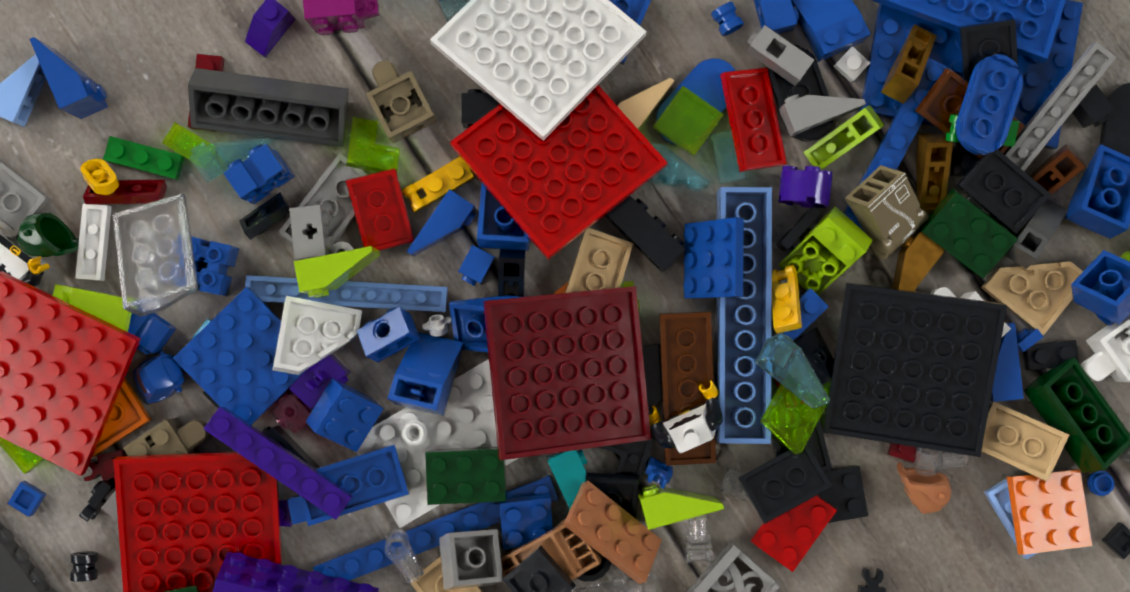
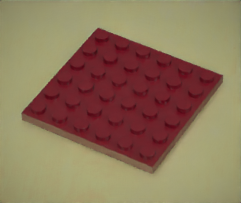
(566, 371)

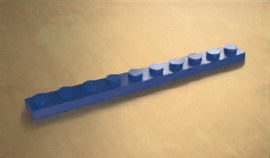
(427, 535)

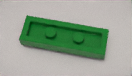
(143, 158)

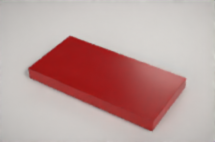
(753, 119)

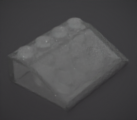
(155, 255)

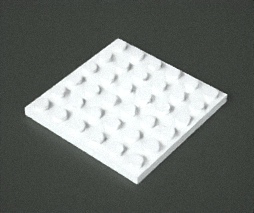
(538, 53)

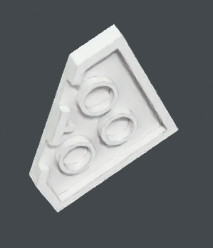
(312, 332)

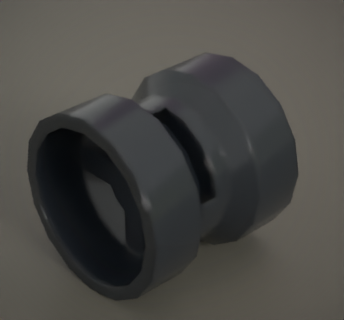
(84, 566)

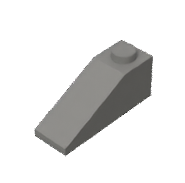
(813, 110)

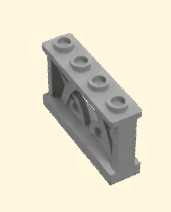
(724, 565)

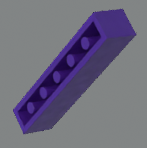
(278, 462)

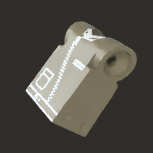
(886, 209)

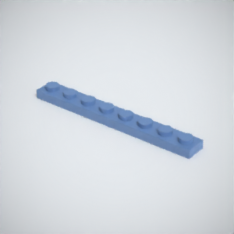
(356, 294)

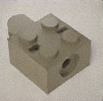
(399, 102)
(169, 439)

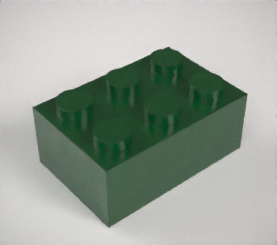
(968, 233)
(465, 476)

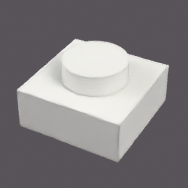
(851, 64)

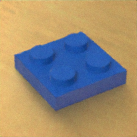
(524, 519)

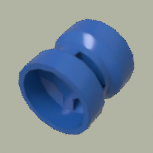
(727, 18)

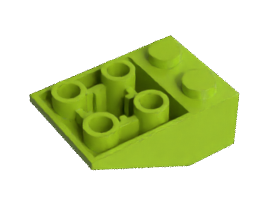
(827, 251)

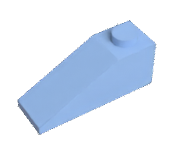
(21, 91)

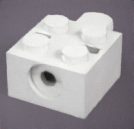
(1111, 353)

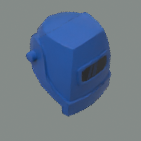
(158, 378)

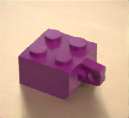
(339, 15)

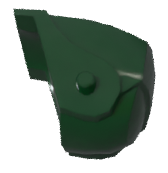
(46, 236)

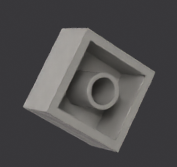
(470, 559)

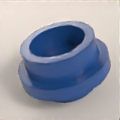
(1100, 483)

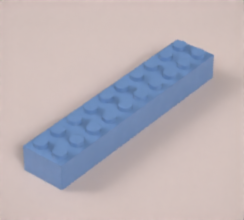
(745, 321)

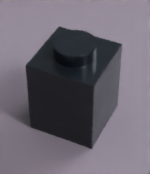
(1093, 108)

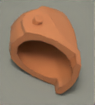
(924, 492)

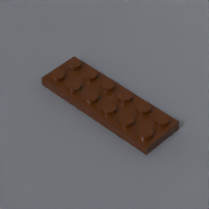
(684, 366)

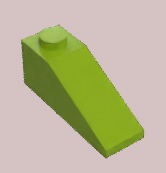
(844, 138)

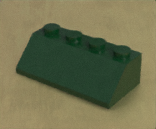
(1076, 407)

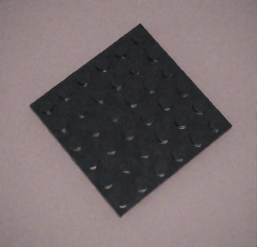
(914, 368)

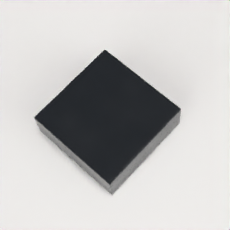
(1118, 540)

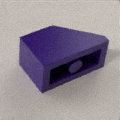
(268, 26)

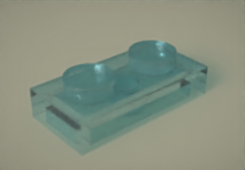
(725, 158)

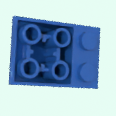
(426, 374)

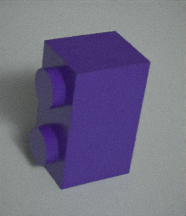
(316, 378)

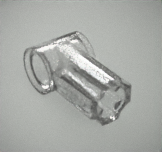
(930, 461)
(403, 557)

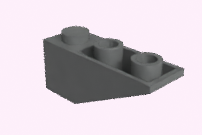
(1036, 234)

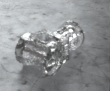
(698, 541)

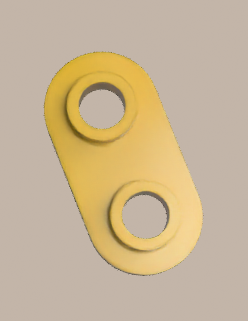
(99, 176)

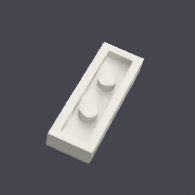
(93, 242)

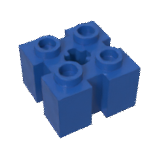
(258, 174)
(218, 258)

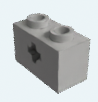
(302, 222)

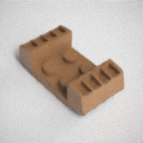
(563, 546)

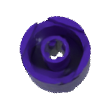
(805, 187)

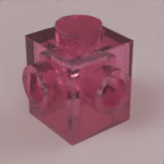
(292, 412)

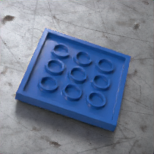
(236, 358)

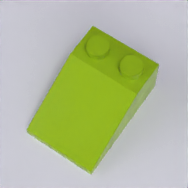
(328, 272)
(99, 304)
(673, 505)

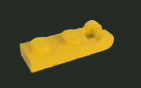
(438, 183)
(785, 300)

